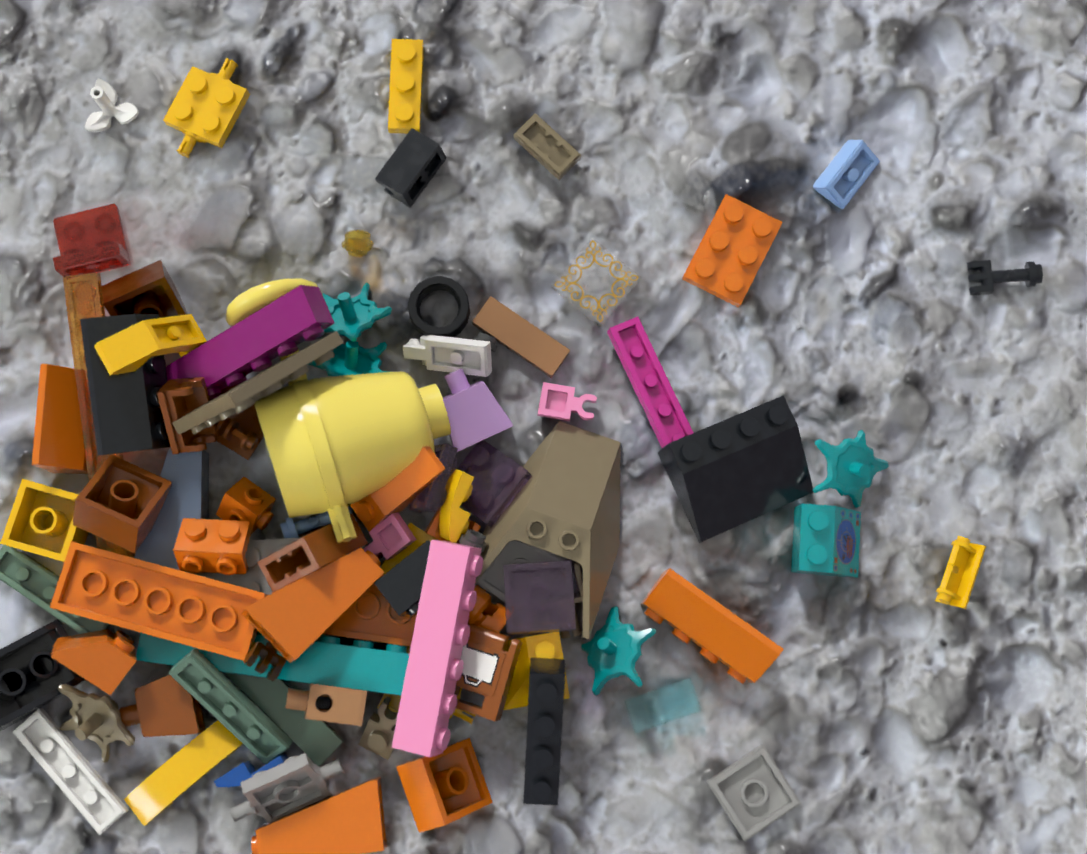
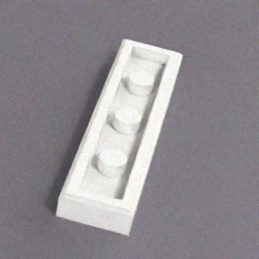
(70, 771)

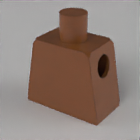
(164, 710)

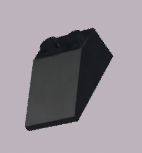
(31, 675)

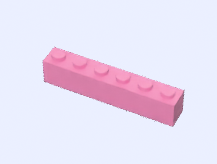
(437, 648)

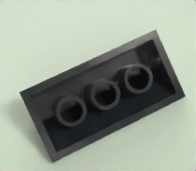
(124, 404)

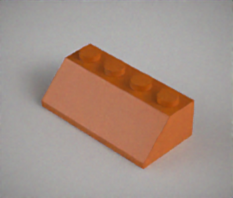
(711, 627)

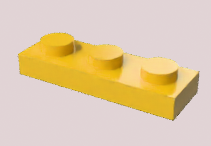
(405, 85)

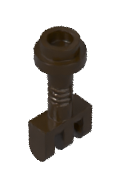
(267, 655)

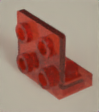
(90, 242)

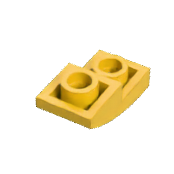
(453, 519)

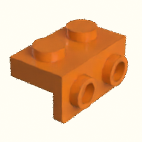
(212, 546)

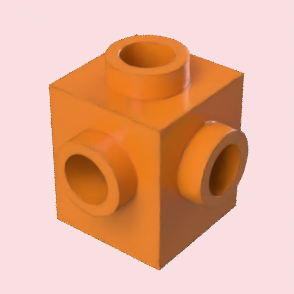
(247, 503)

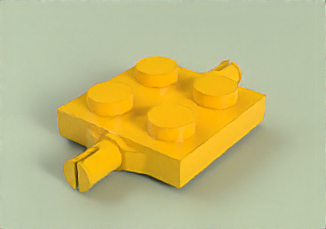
(206, 107)

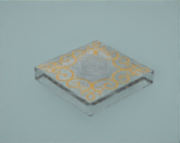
(596, 282)

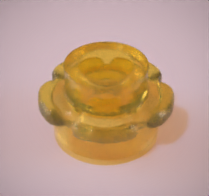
(357, 242)

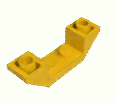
(149, 338)

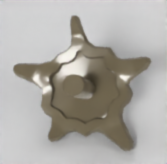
(95, 719)

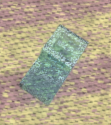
(662, 705)

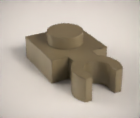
(380, 731)

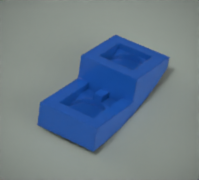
(245, 771)

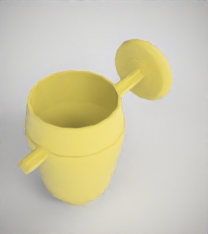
(340, 433)

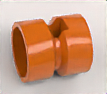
(486, 613)

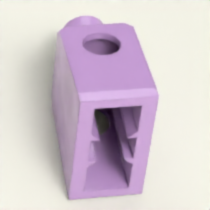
(472, 411)

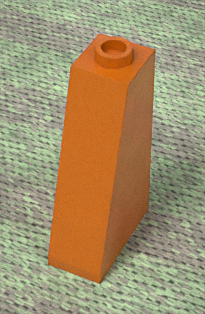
(309, 606)
(337, 825)

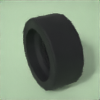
(434, 284)

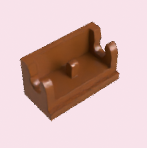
(178, 399)

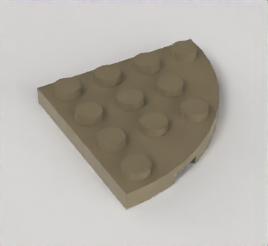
(258, 386)

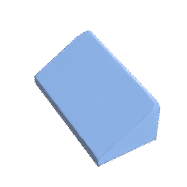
(846, 173)

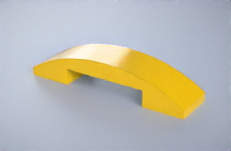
(181, 772)

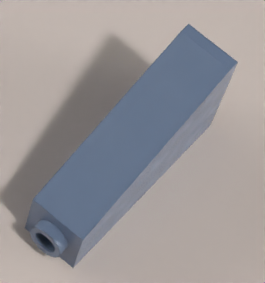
(185, 500)

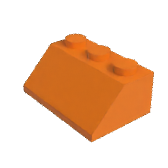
(58, 426)

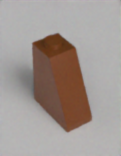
(307, 555)

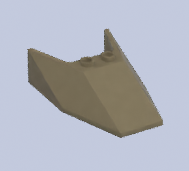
(568, 509)

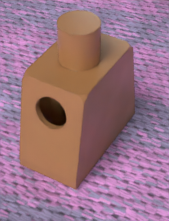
(345, 706)

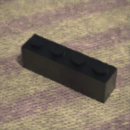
(544, 731)

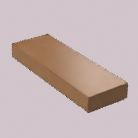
(521, 337)

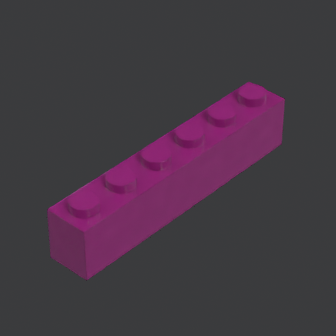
(256, 340)

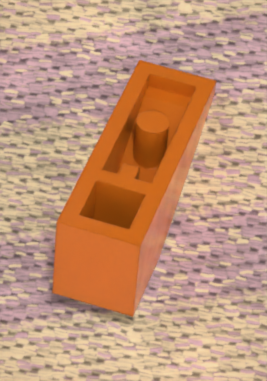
(400, 490)

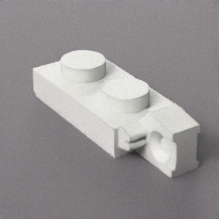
(451, 354)

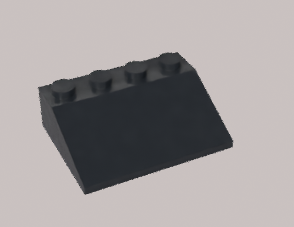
(738, 468)

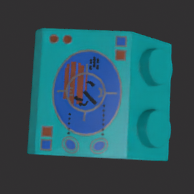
(826, 540)

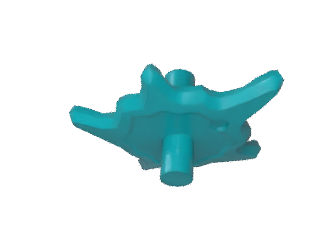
(354, 314)
(353, 360)
(849, 467)
(615, 651)

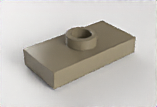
(547, 146)

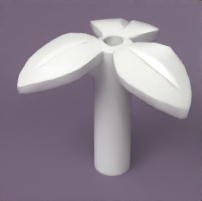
(106, 98)

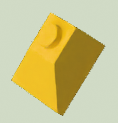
(536, 646)

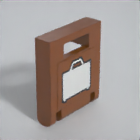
(487, 671)

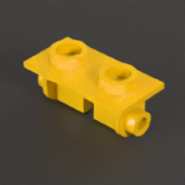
(960, 573)

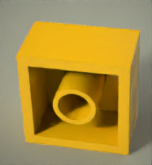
(43, 521)

